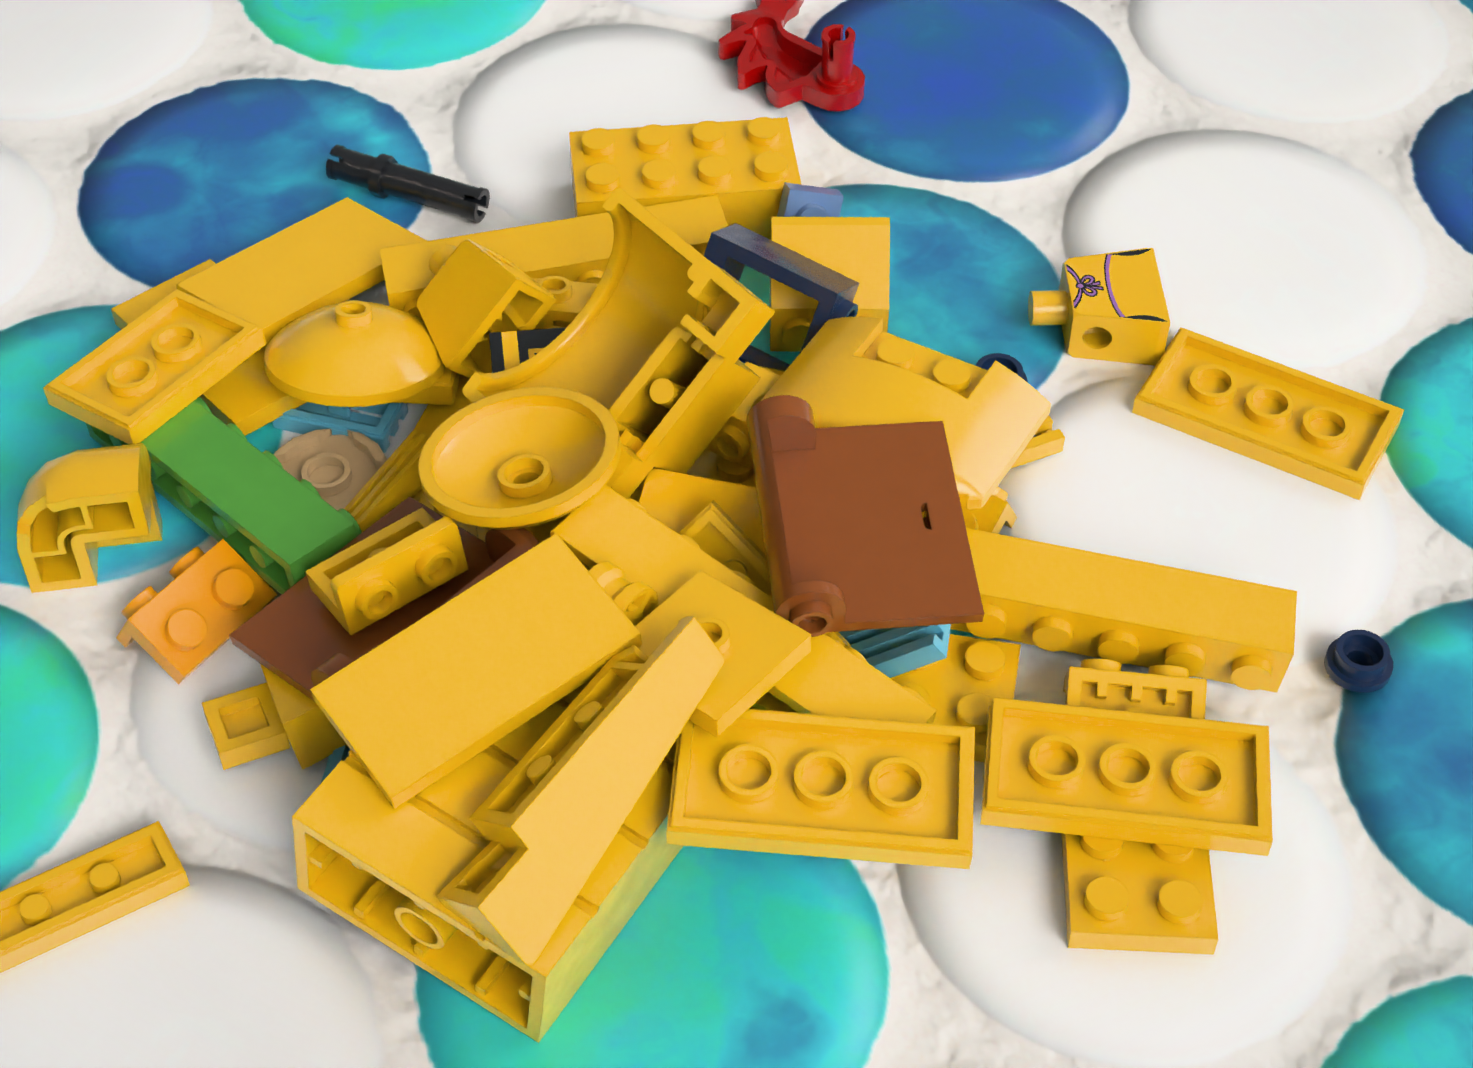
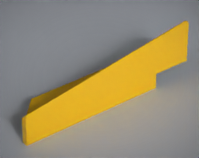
(576, 790)

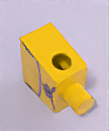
(1107, 307)

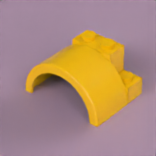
(651, 347)

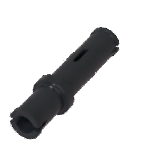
(386, 177)

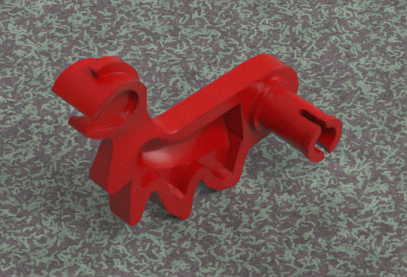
(790, 64)

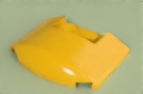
(870, 377)

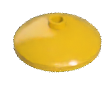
(353, 356)
(520, 458)

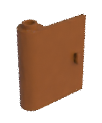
(850, 526)
(307, 644)

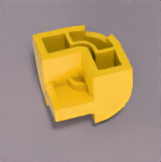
(82, 505)

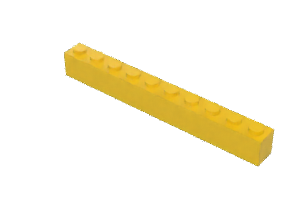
(1074, 596)

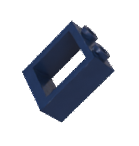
(738, 246)

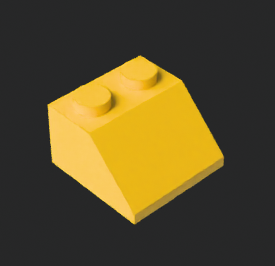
(845, 244)

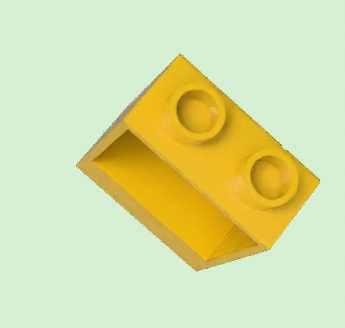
(391, 863)

